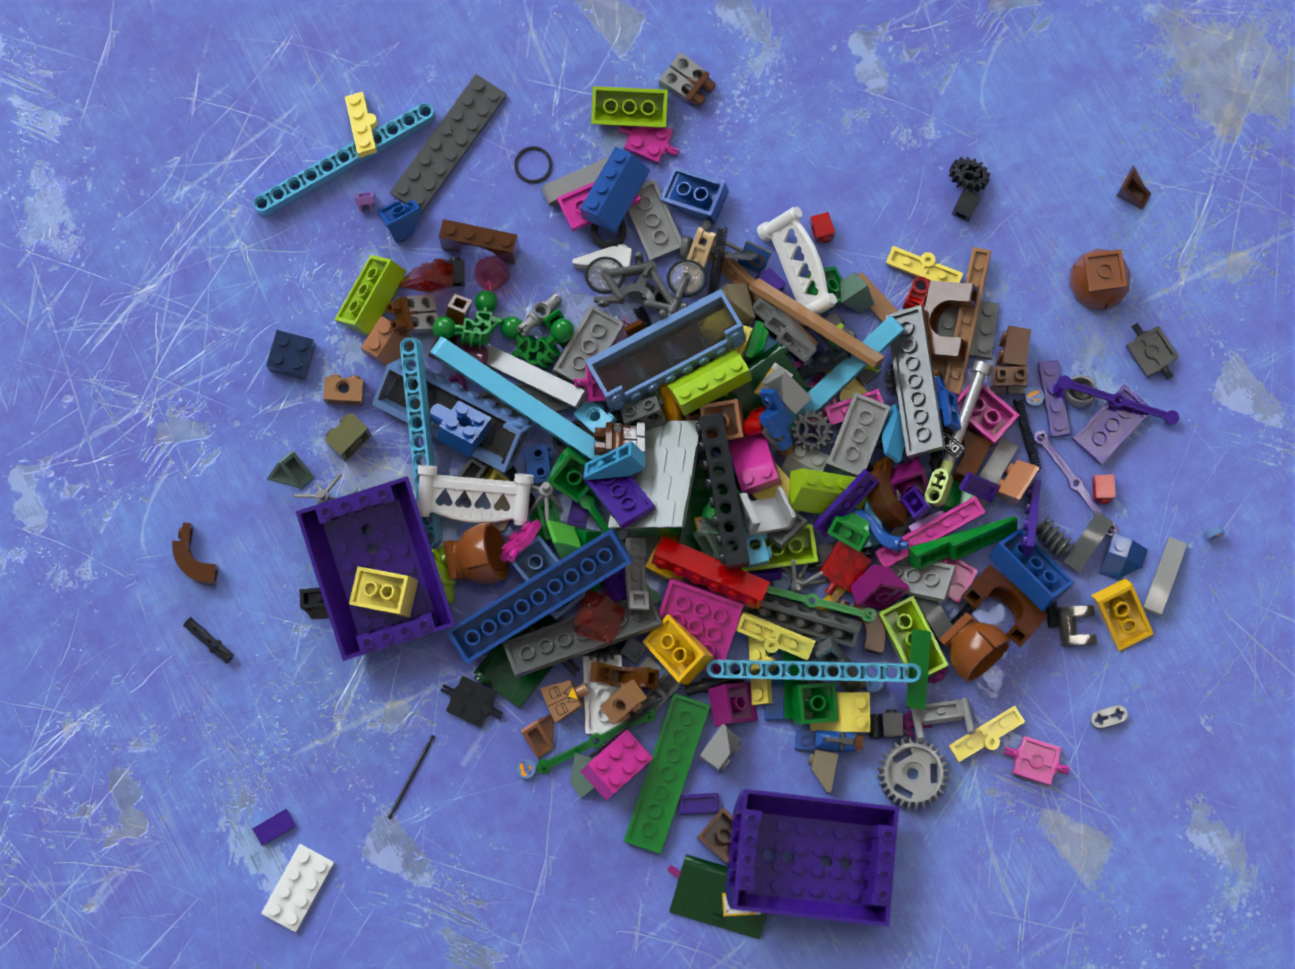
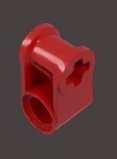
(915, 296)
(752, 424)

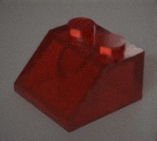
(429, 277)
(598, 617)

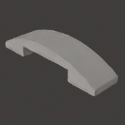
(998, 462)
(635, 575)

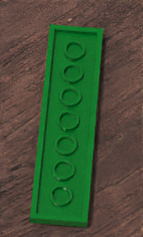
(667, 773)

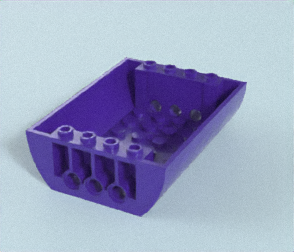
(339, 547)
(810, 831)

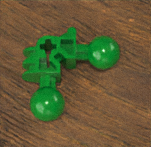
(472, 332)
(528, 346)

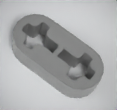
(1110, 721)

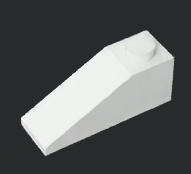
(619, 252)

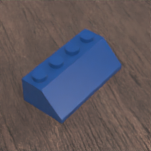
(614, 190)
(1034, 574)

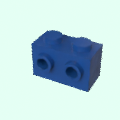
(537, 462)

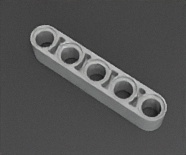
(572, 181)

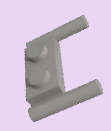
(941, 713)

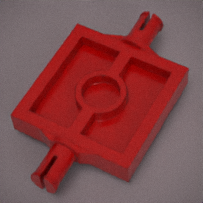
(844, 567)

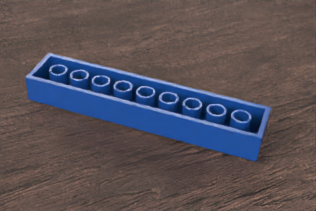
(540, 595)

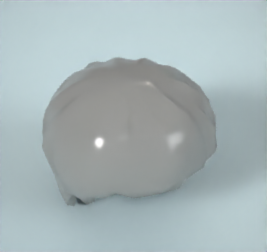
(1077, 398)

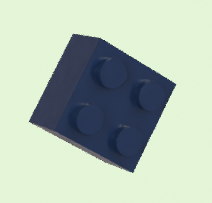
(291, 354)

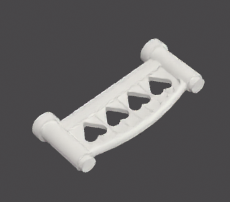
(778, 232)
(516, 493)

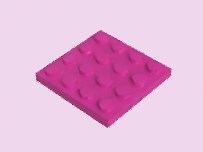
(705, 614)

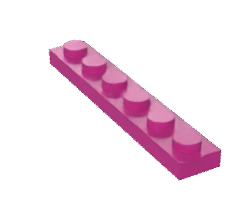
(934, 530)

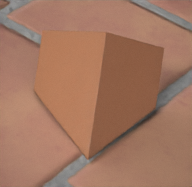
(540, 735)

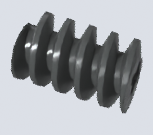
(1053, 537)

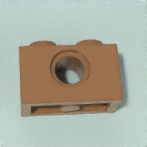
(354, 396)
(628, 694)

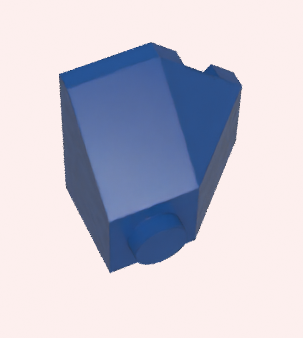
(400, 219)
(1122, 557)

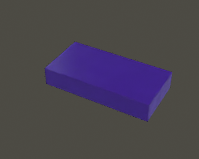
(979, 487)
(699, 803)
(274, 827)

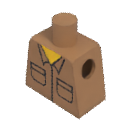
(564, 699)

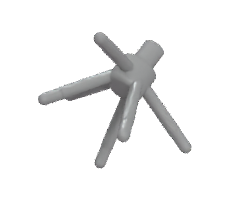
(545, 493)
(321, 495)
(799, 582)

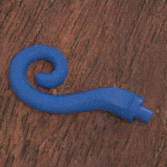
(888, 541)

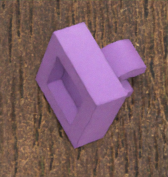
(366, 198)

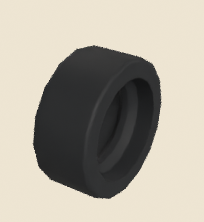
(603, 244)

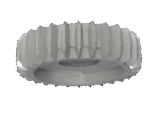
(921, 787)

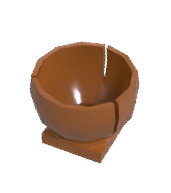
(1100, 279)
(477, 555)
(974, 646)

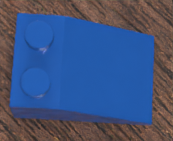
(695, 194)

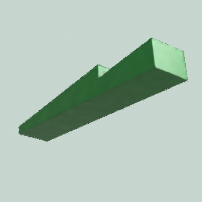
(960, 543)

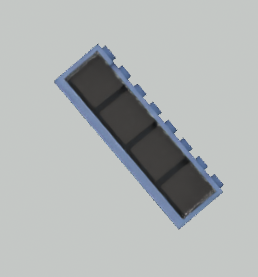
(666, 350)
(506, 432)

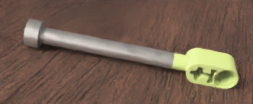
(981, 371)

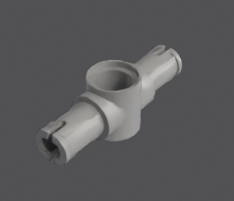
(544, 308)

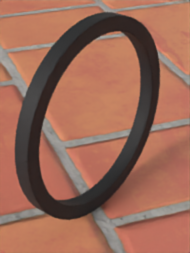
(533, 148)

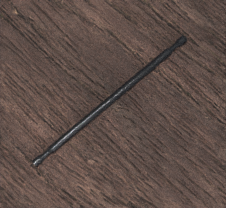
(626, 727)
(411, 776)

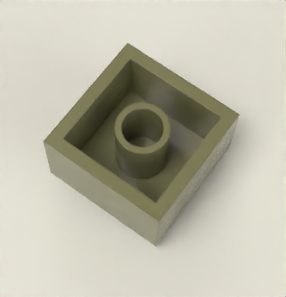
(347, 436)

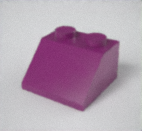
(906, 476)
(878, 588)
(732, 704)

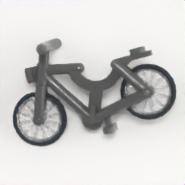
(607, 275)

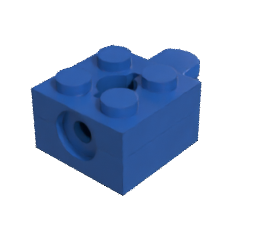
(453, 430)

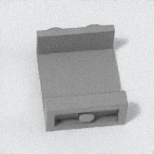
(766, 514)

